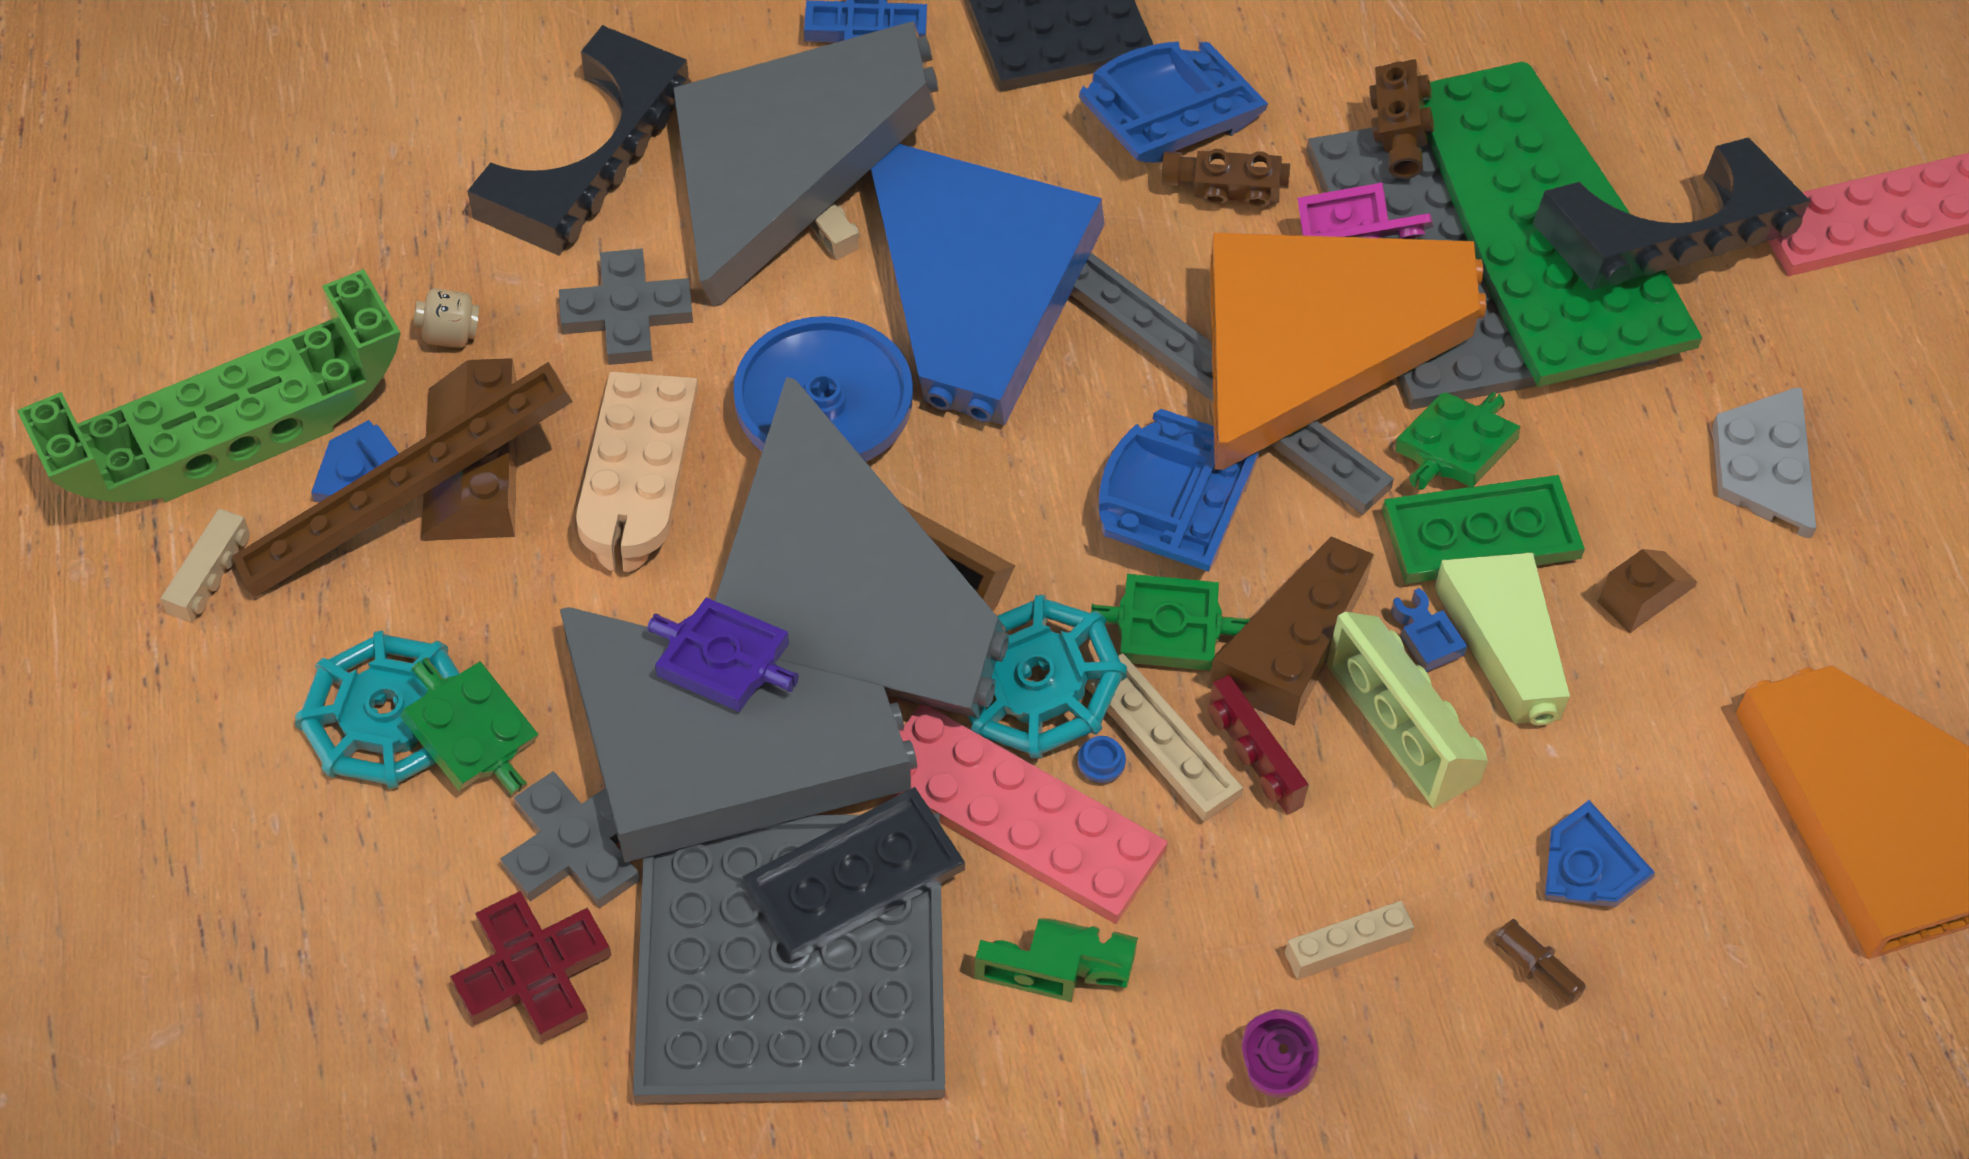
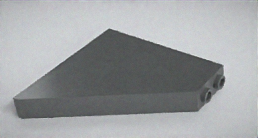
(789, 139)
(855, 572)
(702, 771)

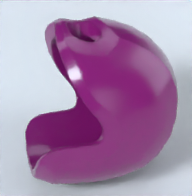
(1270, 1069)

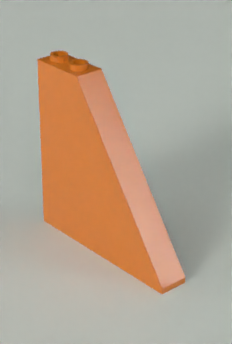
(1325, 322)
(1872, 799)

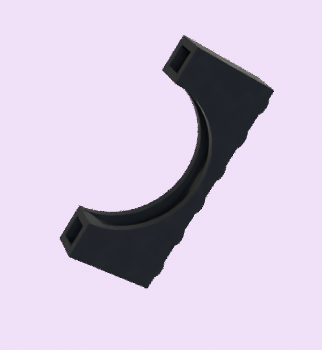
(555, 203)
(1614, 246)

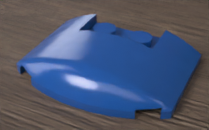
(1170, 98)
(1166, 492)

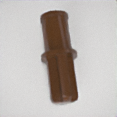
(1539, 962)

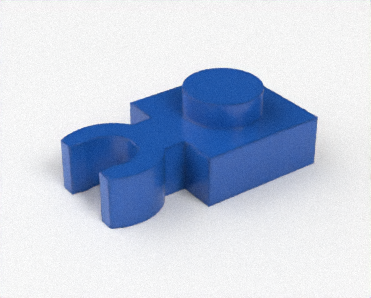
(1427, 636)

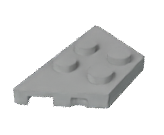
(1766, 459)

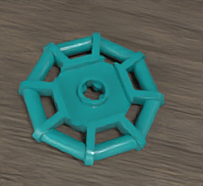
(1062, 686)
(354, 710)

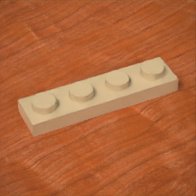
(1170, 744)

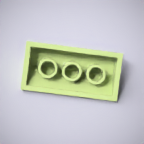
(1405, 708)

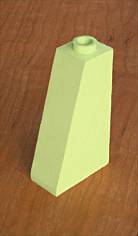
(1509, 631)

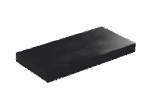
(853, 874)

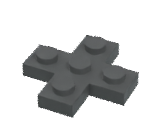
(625, 306)
(568, 841)

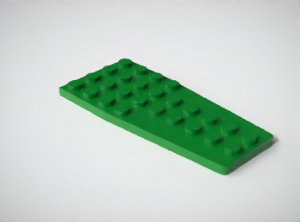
(1498, 152)

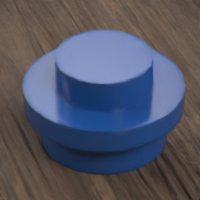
(1101, 759)

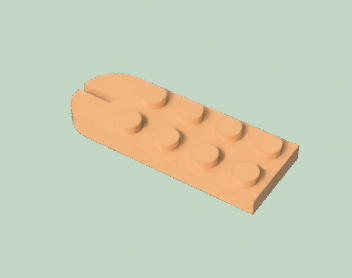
(635, 466)

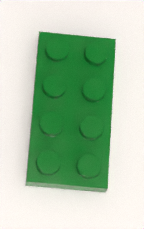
(1482, 523)

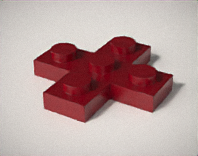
(531, 966)

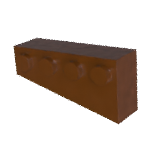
(1289, 639)

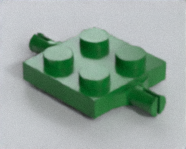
(1457, 439)
(1170, 621)
(469, 726)

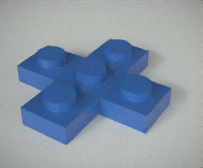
(845, 20)

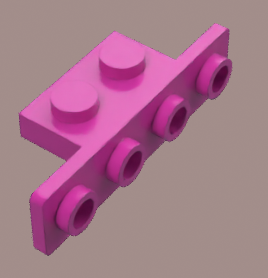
(1357, 214)

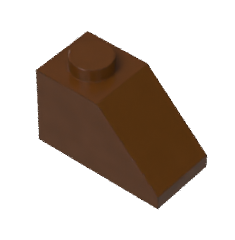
(1644, 587)

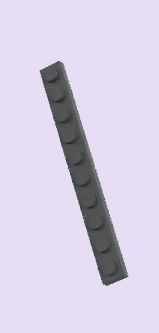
(1190, 357)

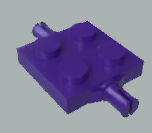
(722, 654)

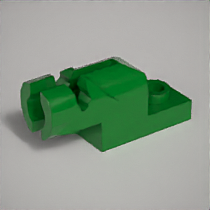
(1057, 959)

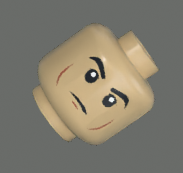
(446, 318)

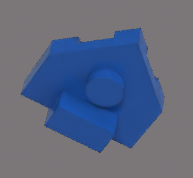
(350, 458)
(1592, 861)

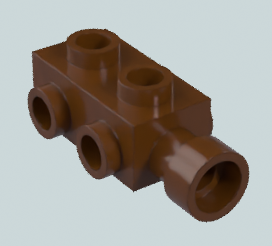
(1401, 115)
(1230, 181)

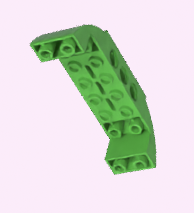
(225, 414)

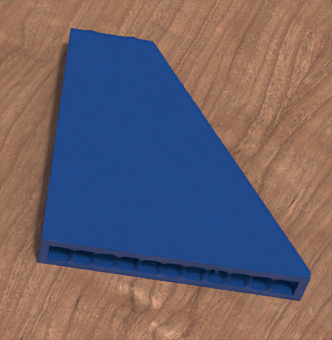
(980, 271)

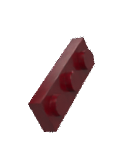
(1257, 745)

